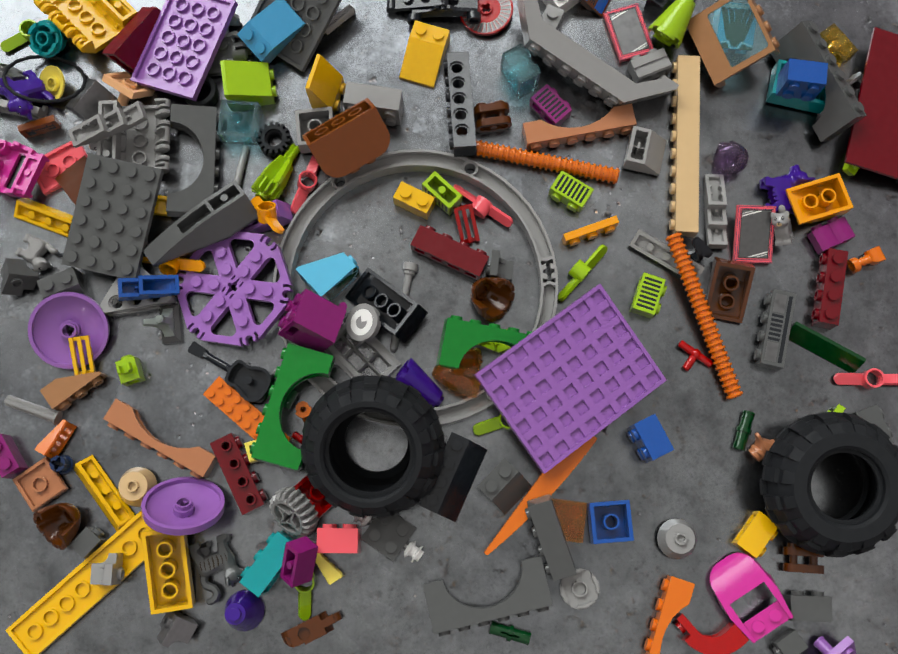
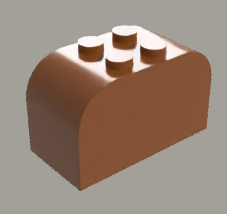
(349, 140)

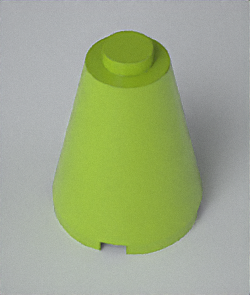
(673, 22)

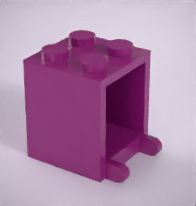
(312, 321)

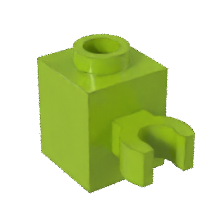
(130, 370)

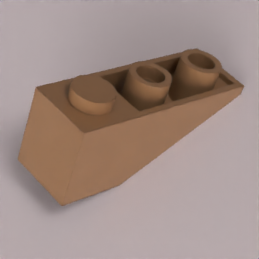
(65, 390)

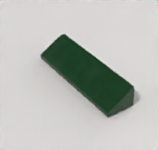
(825, 348)

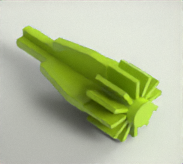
(275, 175)

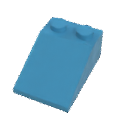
(271, 30)

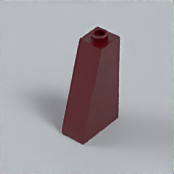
(131, 40)

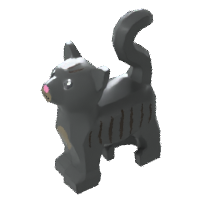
(211, 563)

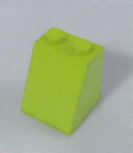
(248, 81)

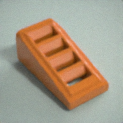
(56, 439)

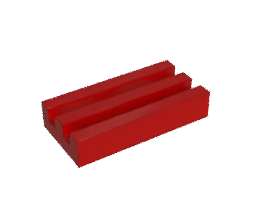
(469, 239)

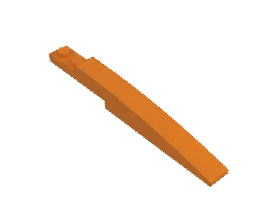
(544, 485)

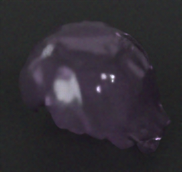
(730, 158)

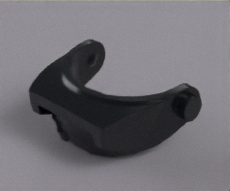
(697, 248)

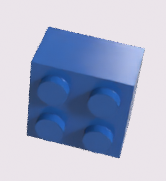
(801, 79)
(649, 439)
(610, 522)

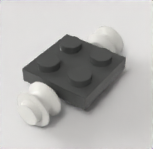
(390, 536)

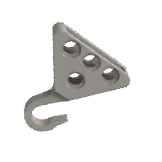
(109, 302)

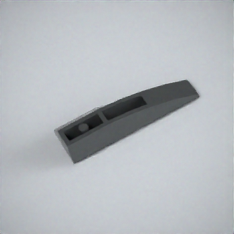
(204, 225)

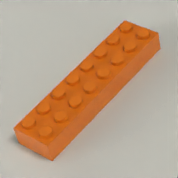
(236, 407)

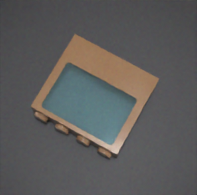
(731, 37)

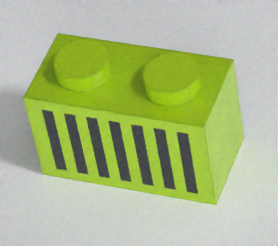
(570, 192)
(445, 195)
(648, 295)

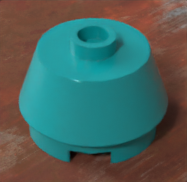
(46, 39)

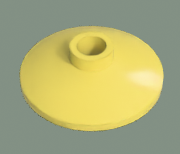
(53, 80)

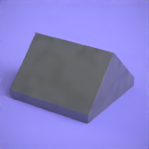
(86, 102)

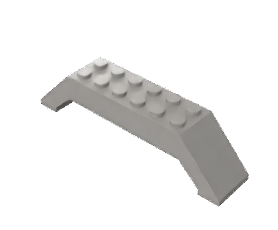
(581, 64)

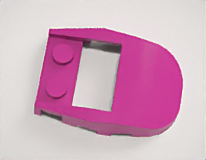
(28, 174)
(736, 577)

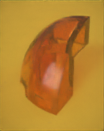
(462, 379)

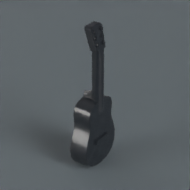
(250, 381)

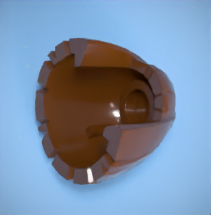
(492, 297)
(58, 523)

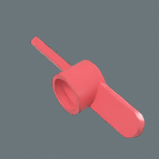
(303, 191)
(483, 207)
(861, 379)

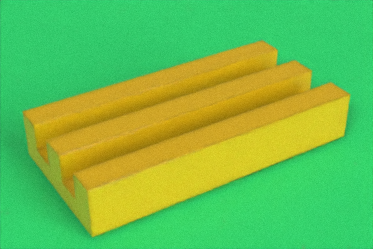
(81, 354)

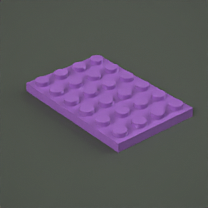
(183, 46)

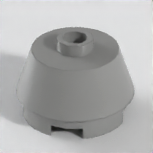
(676, 538)

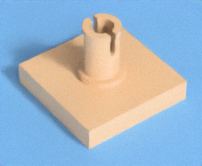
(127, 88)

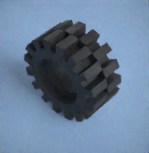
(271, 130)

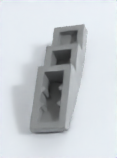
(107, 125)
(715, 211)

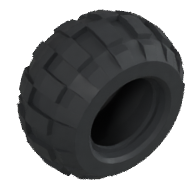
(789, 475)
(363, 490)

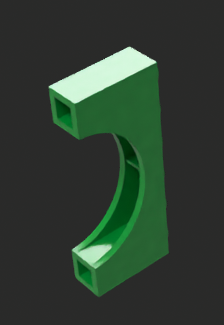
(461, 336)
(297, 366)

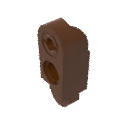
(310, 629)

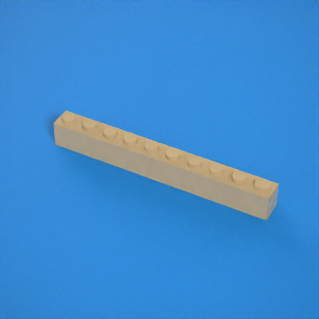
(685, 147)

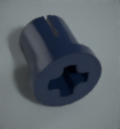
(66, 460)

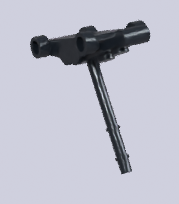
(435, 8)

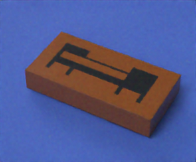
(39, 126)

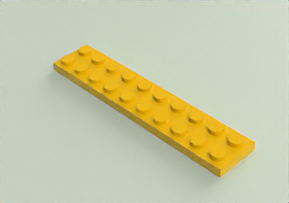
(75, 594)

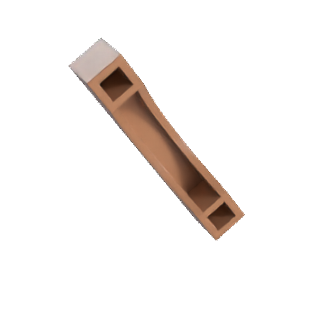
(542, 134)
(128, 419)

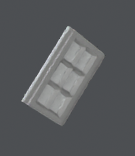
(362, 358)

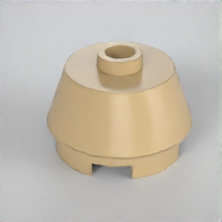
(135, 485)

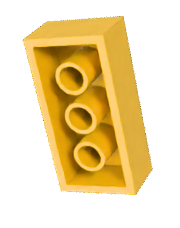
(167, 571)

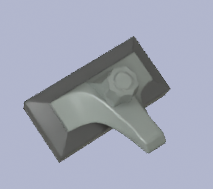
(169, 323)

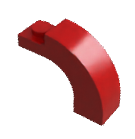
(724, 642)

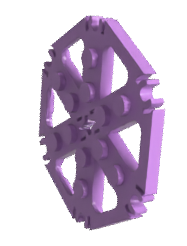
(236, 301)

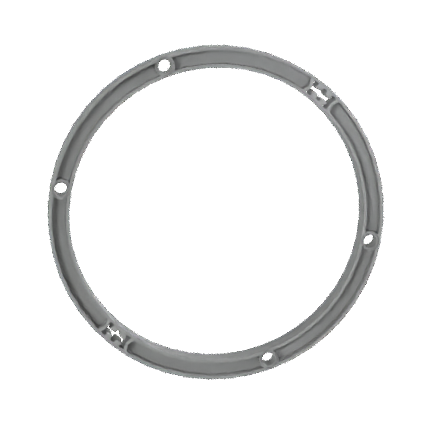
(443, 163)

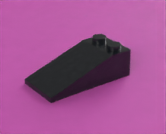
(397, 311)

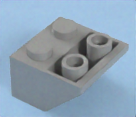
(644, 151)

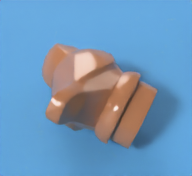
(760, 447)

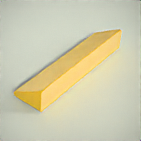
(43, 216)
(103, 492)

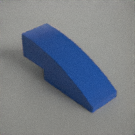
(148, 287)

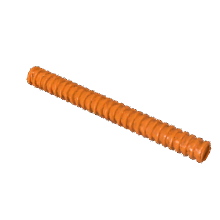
(547, 162)
(704, 316)

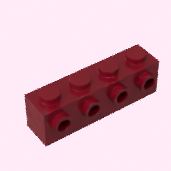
(449, 252)
(829, 288)
(239, 474)

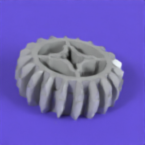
(294, 512)

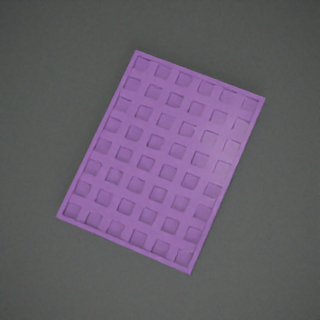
(570, 378)

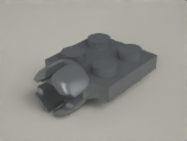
(229, 51)

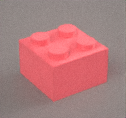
(339, 540)

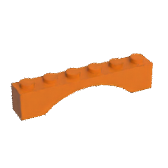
(674, 597)

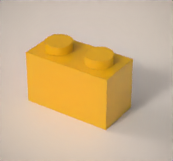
(414, 200)
(755, 534)

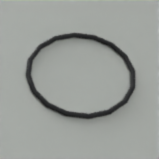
(40, 100)

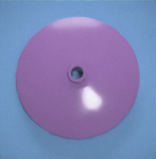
(50, 325)
(183, 506)

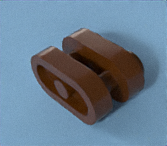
(492, 116)
(793, 551)

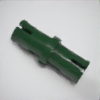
(743, 430)
(510, 633)

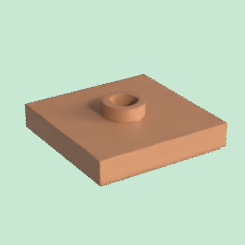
(40, 484)

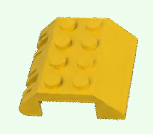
(88, 22)

